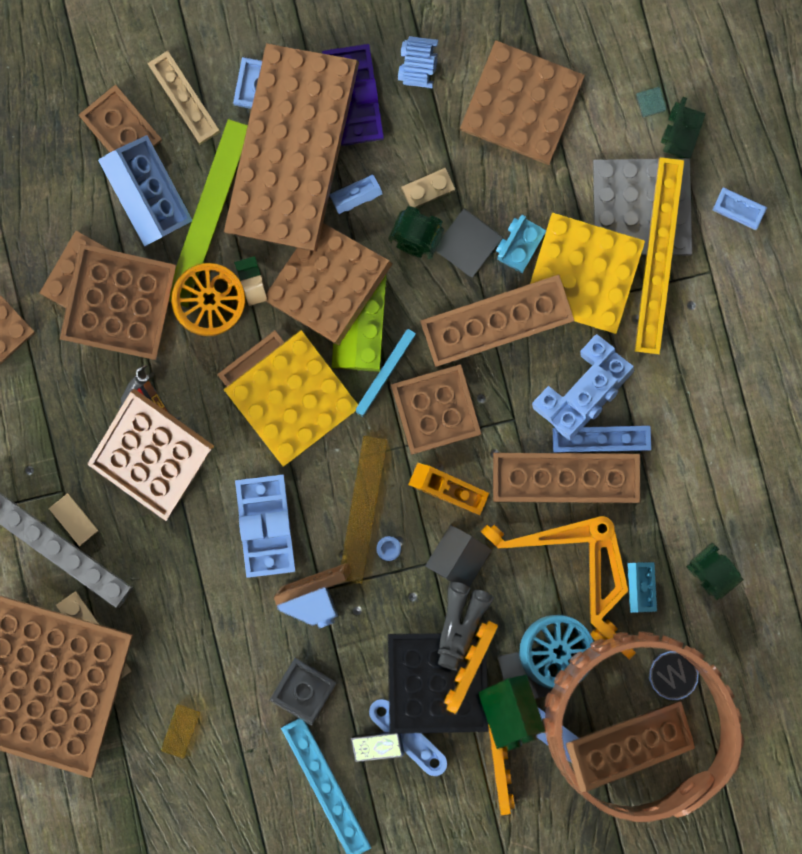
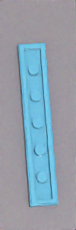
(326, 787)

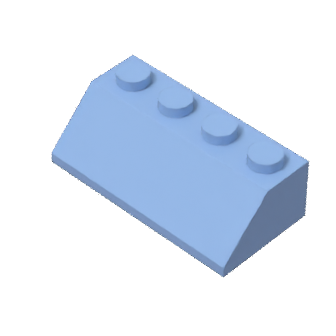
(145, 190)
(312, 608)

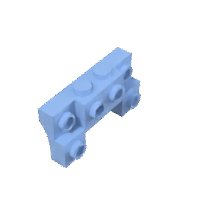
(590, 393)

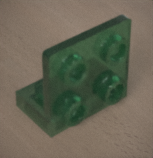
(683, 132)

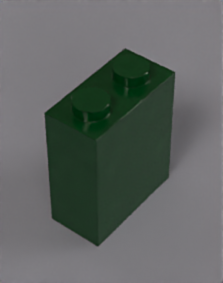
(512, 712)

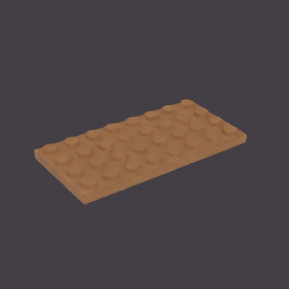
(291, 147)

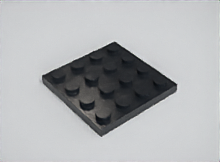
(420, 687)

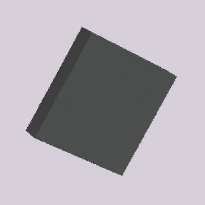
(303, 691)

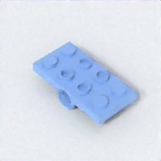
(265, 526)

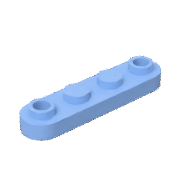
(414, 744)

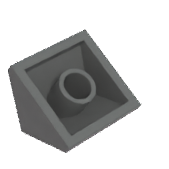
(458, 556)

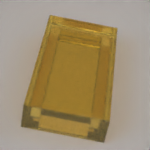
(180, 731)

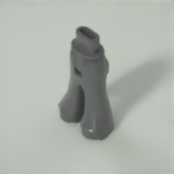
(456, 637)

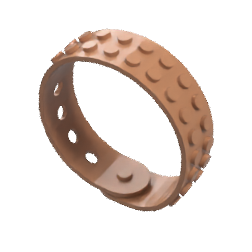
(693, 791)

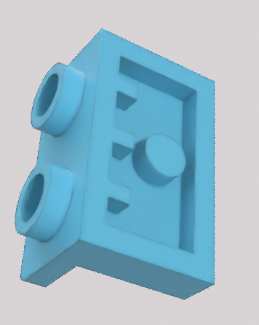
(521, 243)
(642, 587)

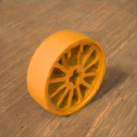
(231, 281)

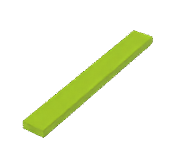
(210, 204)

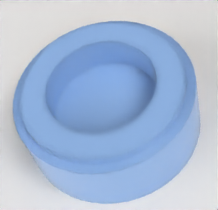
(388, 548)

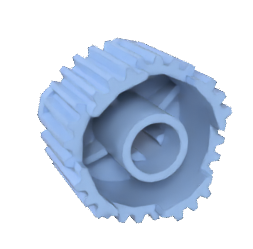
(419, 62)

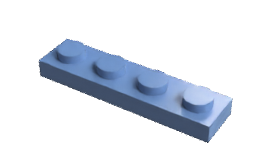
(604, 439)

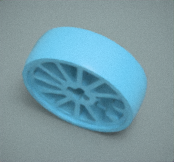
(561, 661)

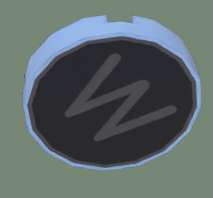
(673, 676)

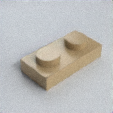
(428, 188)

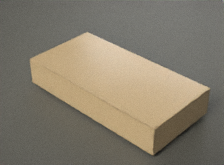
(73, 519)

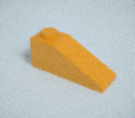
(448, 488)

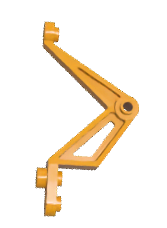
(577, 533)

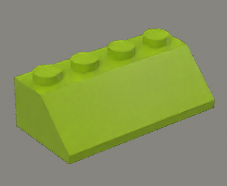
(363, 341)

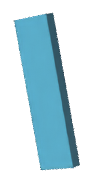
(385, 372)

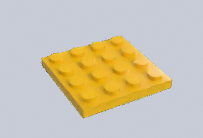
(593, 268)
(291, 398)

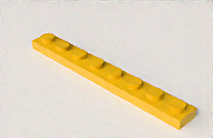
(659, 255)

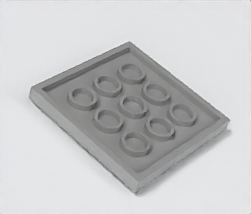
(626, 196)

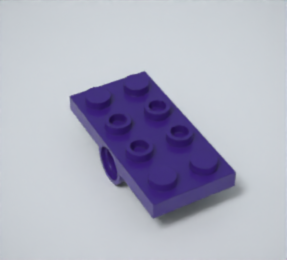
(363, 116)

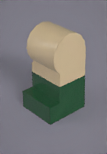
(251, 280)

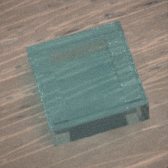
(651, 102)

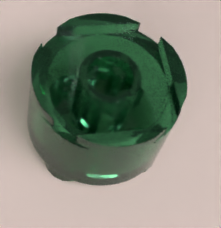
(416, 233)
(715, 572)

